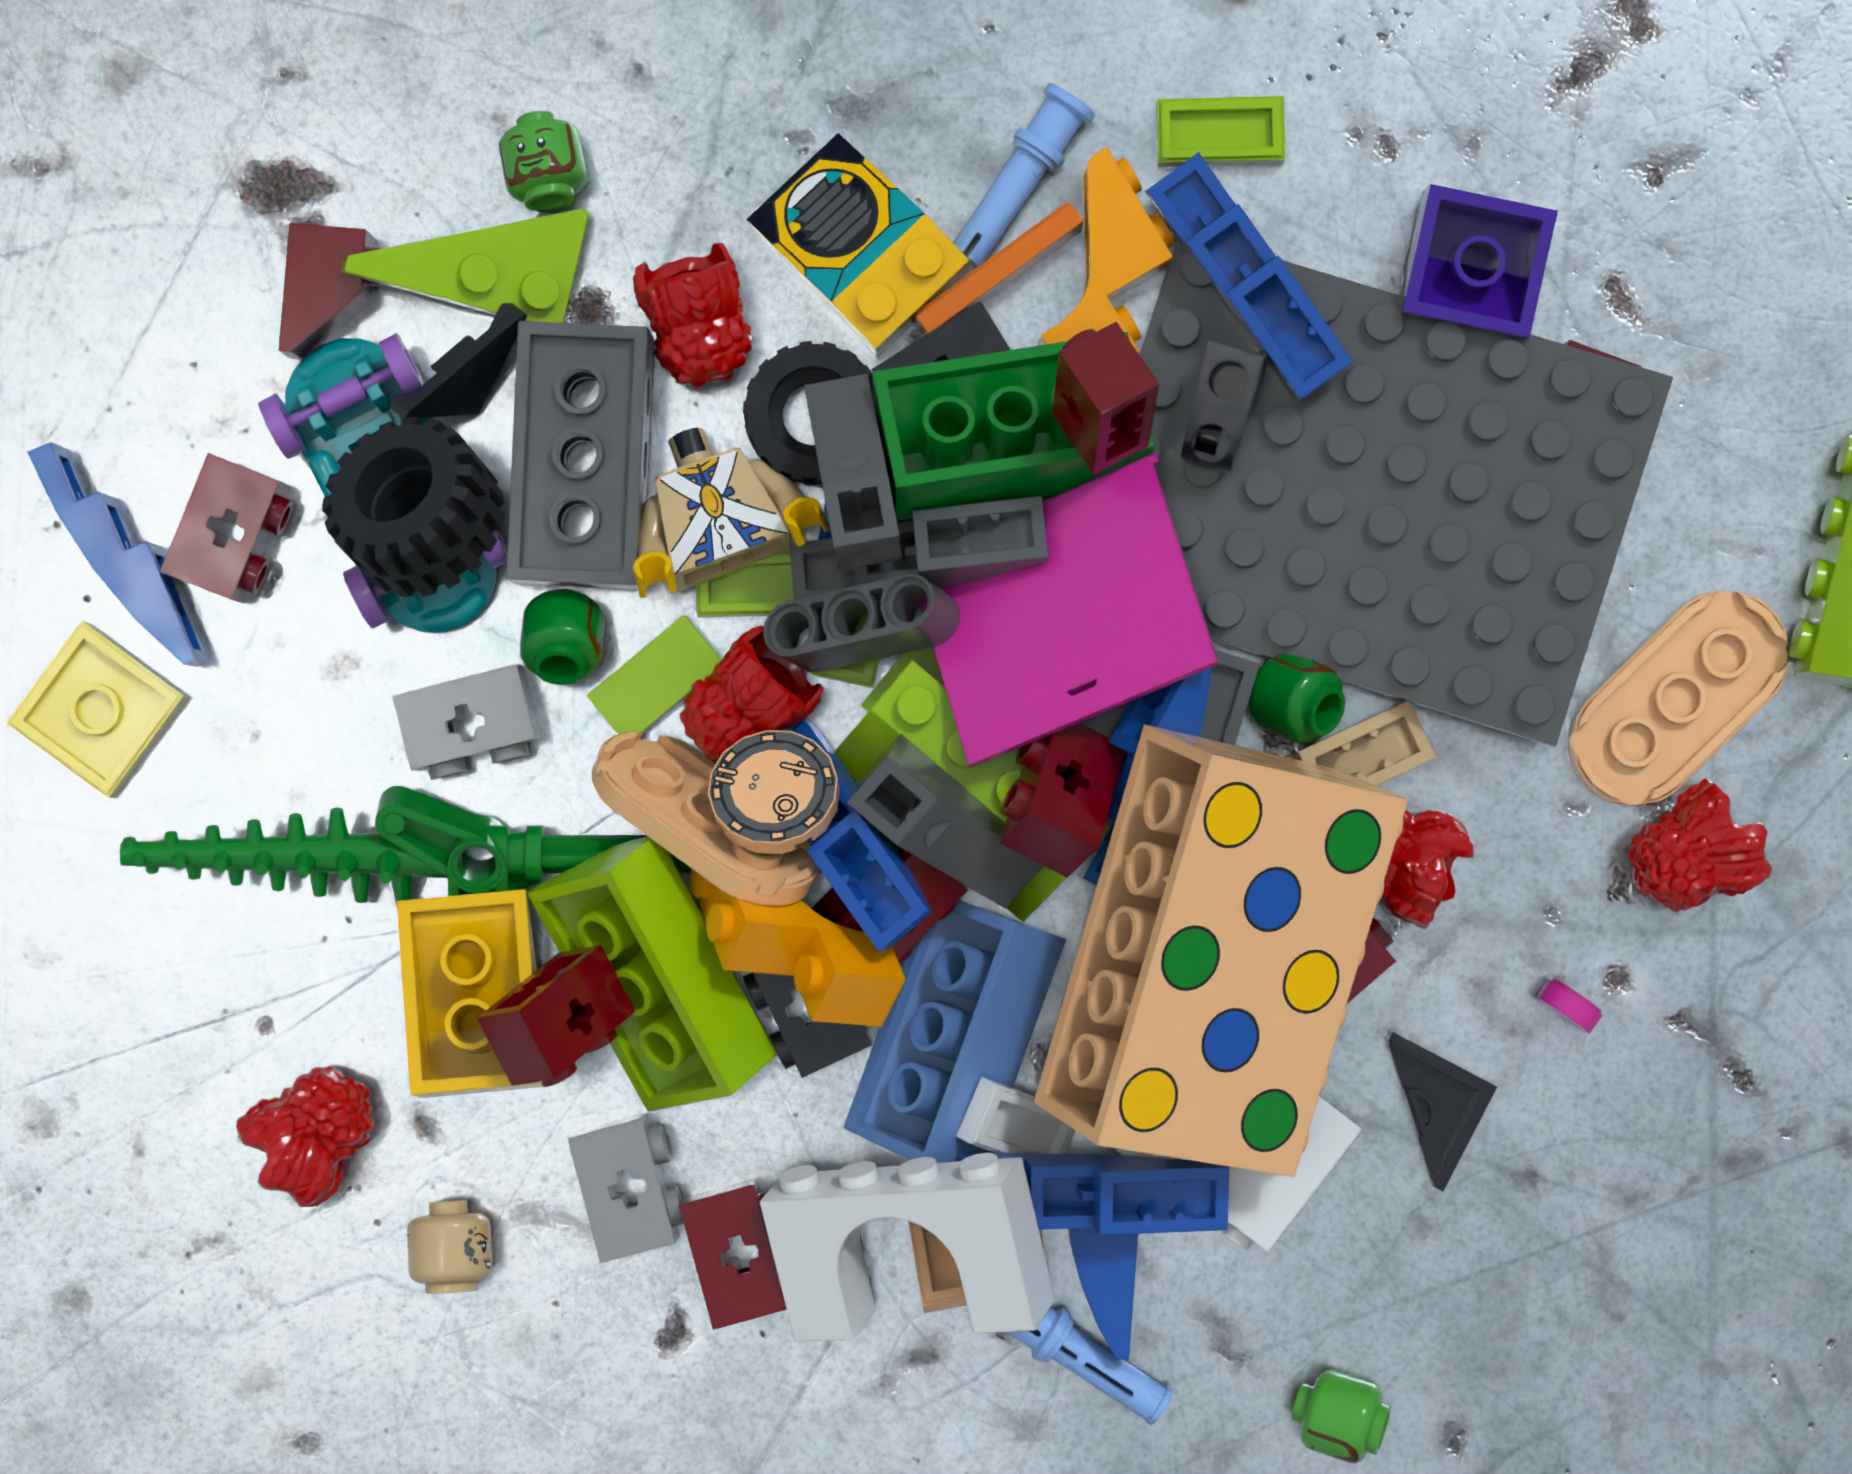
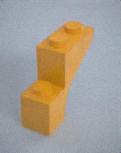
(1120, 248)
(831, 965)

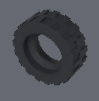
(769, 392)

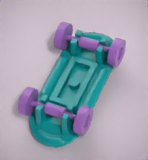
(328, 406)

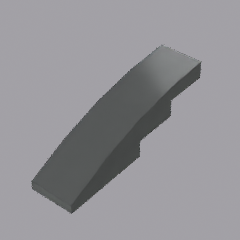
(939, 544)

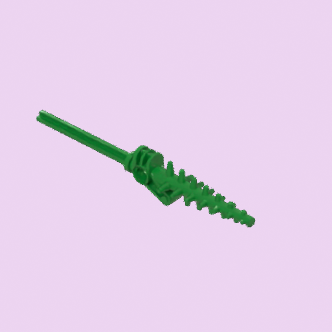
(409, 840)

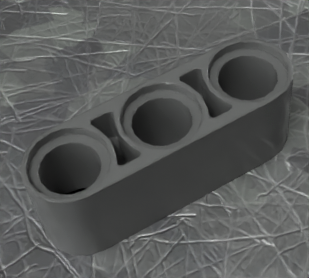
(886, 633)

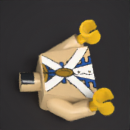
(717, 516)

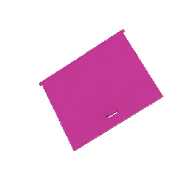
(1079, 631)

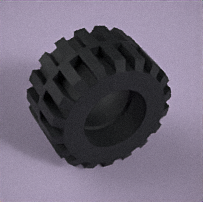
(386, 480)

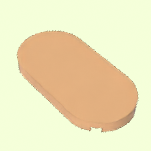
(1678, 698)
(665, 796)

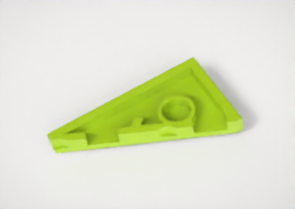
(482, 268)

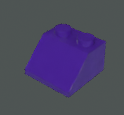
(1477, 260)

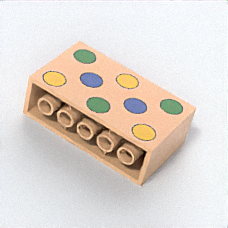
(1219, 953)

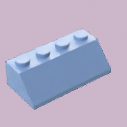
(958, 1017)

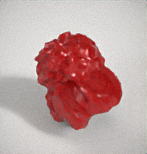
(695, 316)
(747, 695)
(1698, 851)
(1422, 864)
(309, 1134)

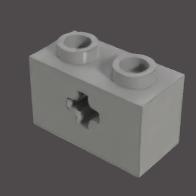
(430, 715)
(616, 1222)

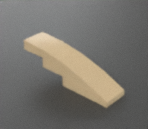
(1374, 747)

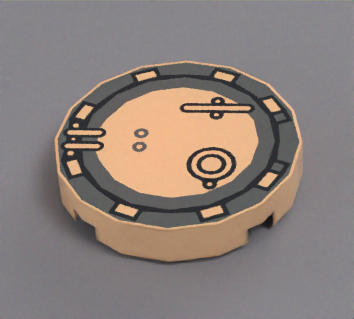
(773, 791)

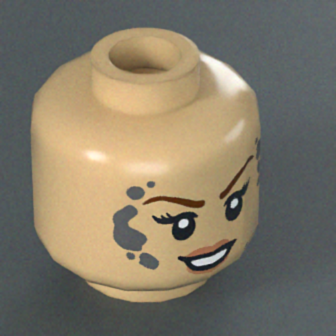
(449, 1248)

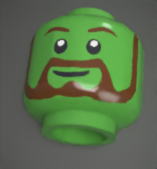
(543, 161)
(1341, 1416)

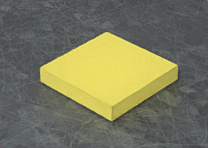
(97, 709)

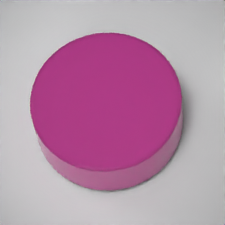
(1570, 1005)

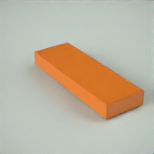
(1002, 268)

